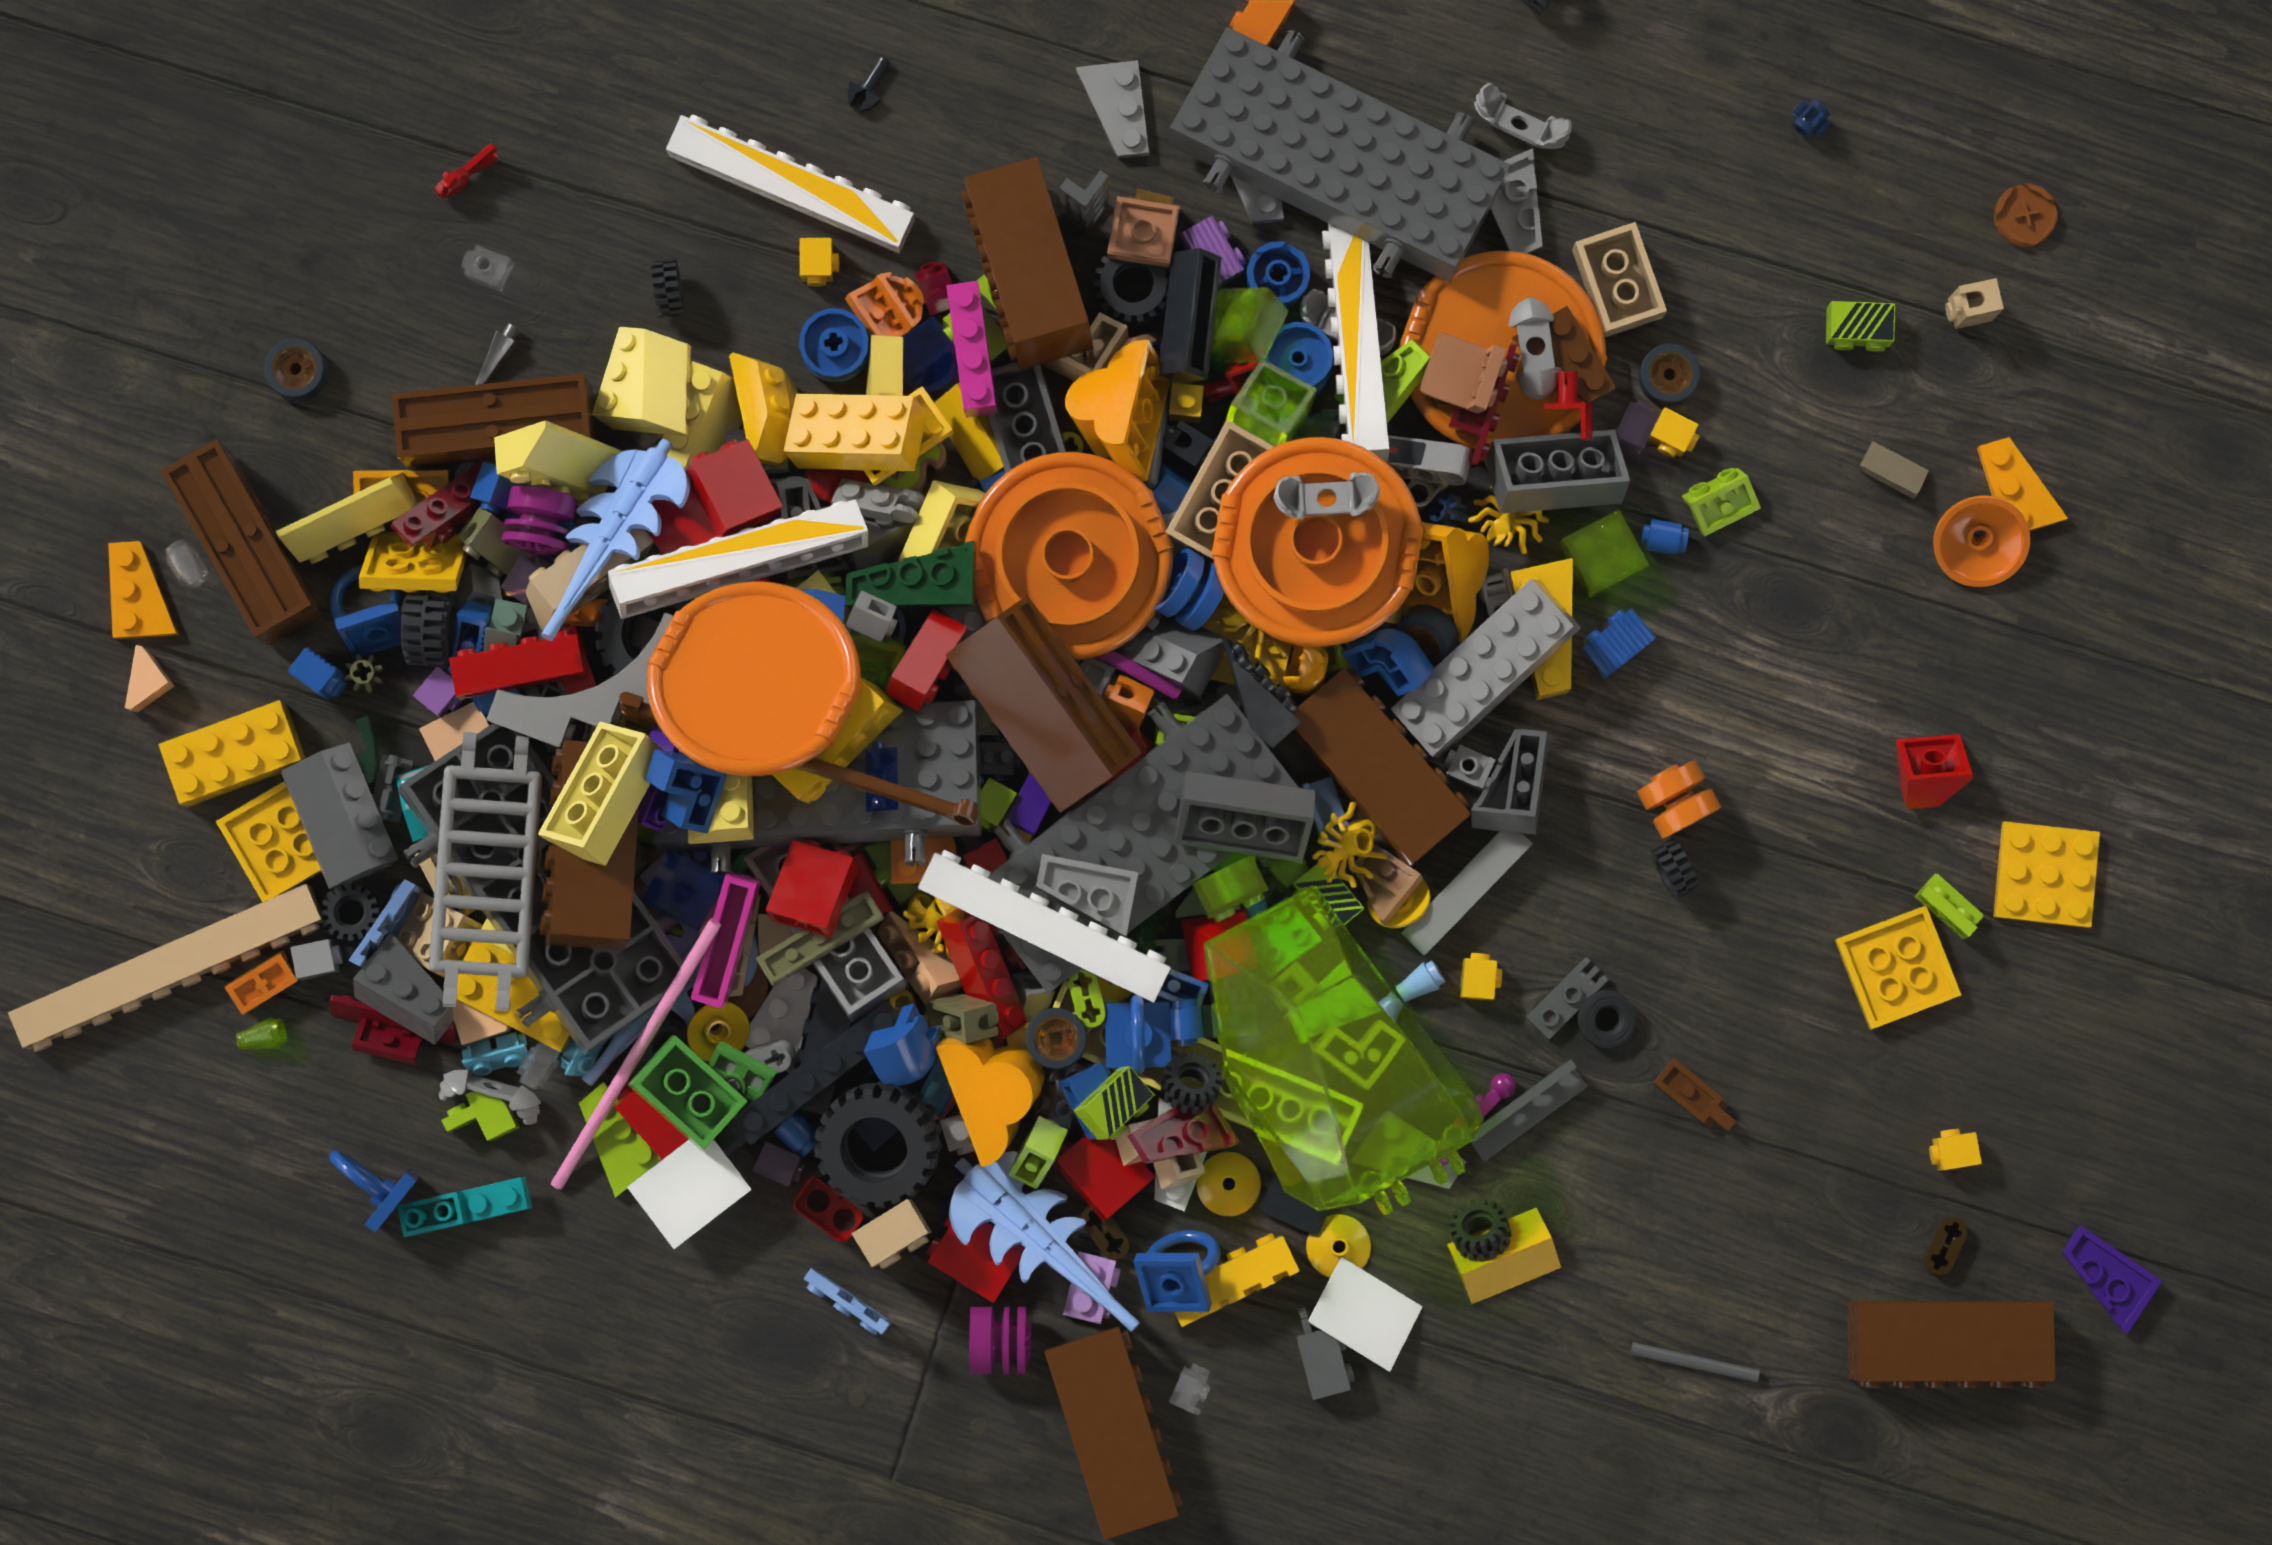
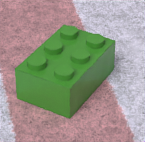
(687, 1092)

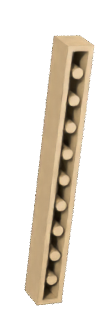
(167, 967)

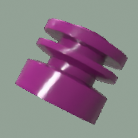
(539, 519)
(998, 1340)

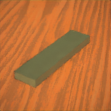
(805, 947)

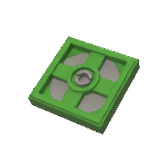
(742, 1072)

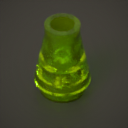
(264, 1035)

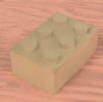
(1619, 279)
(892, 1233)

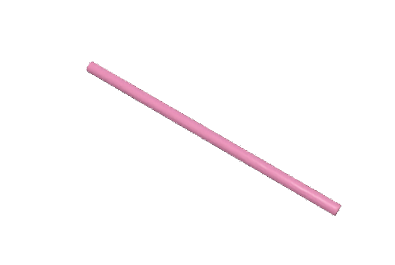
(636, 1053)

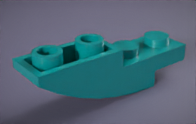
(464, 1206)

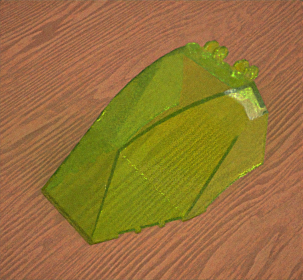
(1331, 1060)

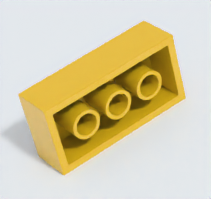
(855, 432)
(232, 753)
(481, 993)

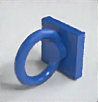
(368, 629)
(1137, 1034)
(384, 1194)
(1177, 1279)

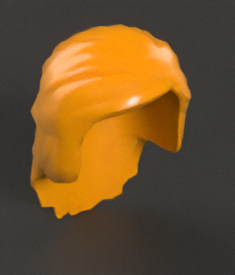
(1307, 670)

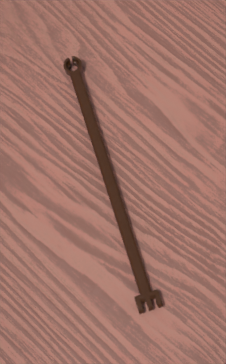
(963, 813)

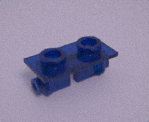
(882, 764)

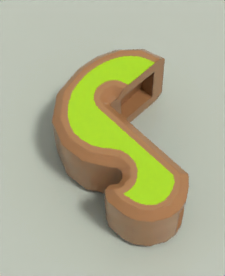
(933, 458)

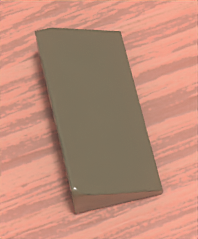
(1893, 470)

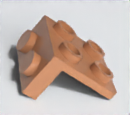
(1463, 373)

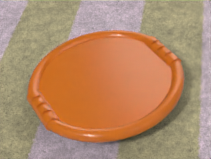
(1478, 311)
(1079, 545)
(1321, 574)
(753, 678)

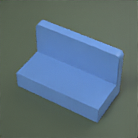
(1325, 804)

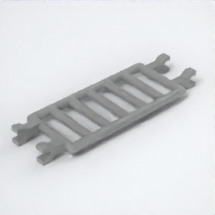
(445, 868)

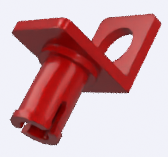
(1231, 384)
(1569, 400)

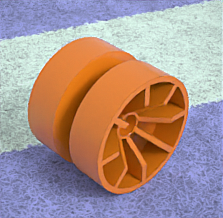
(1674, 791)

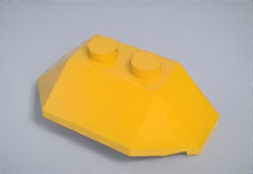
(766, 405)

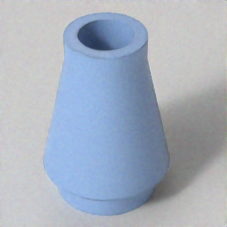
(1421, 981)

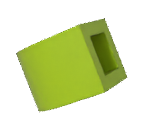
(491, 1113)

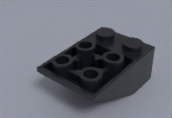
(1264, 702)

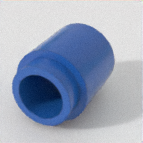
(1664, 537)
(1186, 1021)
(797, 1134)

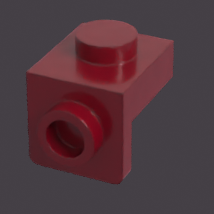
(932, 283)

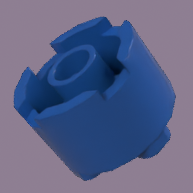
(1286, 260)

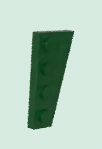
(928, 580)

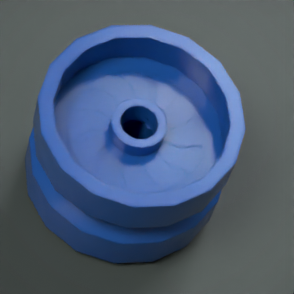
(821, 333)
(1305, 344)
(1192, 590)

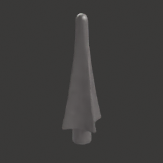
(499, 350)

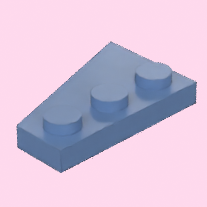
(390, 920)
(846, 1302)

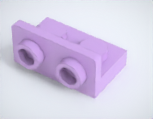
(1082, 1305)

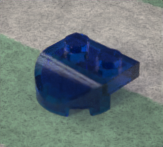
(928, 357)

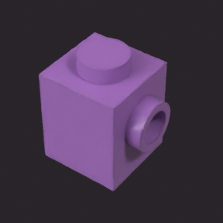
(438, 693)

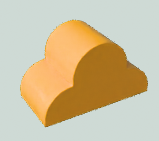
(1122, 407)
(1450, 573)
(991, 1090)

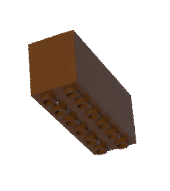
(1026, 264)
(462, 421)
(242, 542)
(1043, 704)
(1378, 767)
(585, 899)
(1951, 1343)
(1113, 1432)

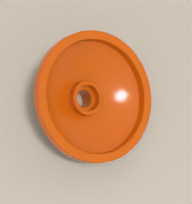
(1985, 558)

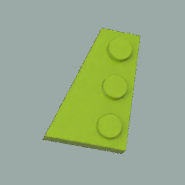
(618, 1145)

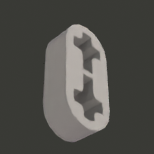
(765, 1052)

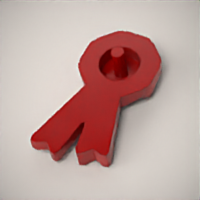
(459, 178)

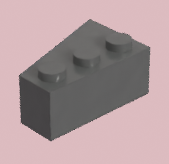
(1515, 788)

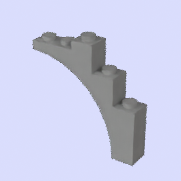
(552, 717)

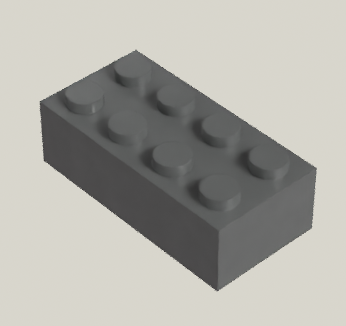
(1557, 471)

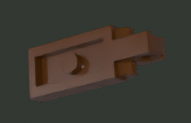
(1693, 1095)

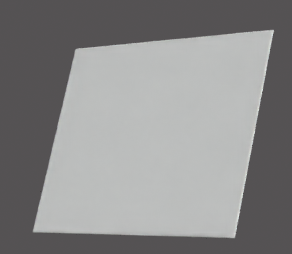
(688, 1190)
(1365, 1314)

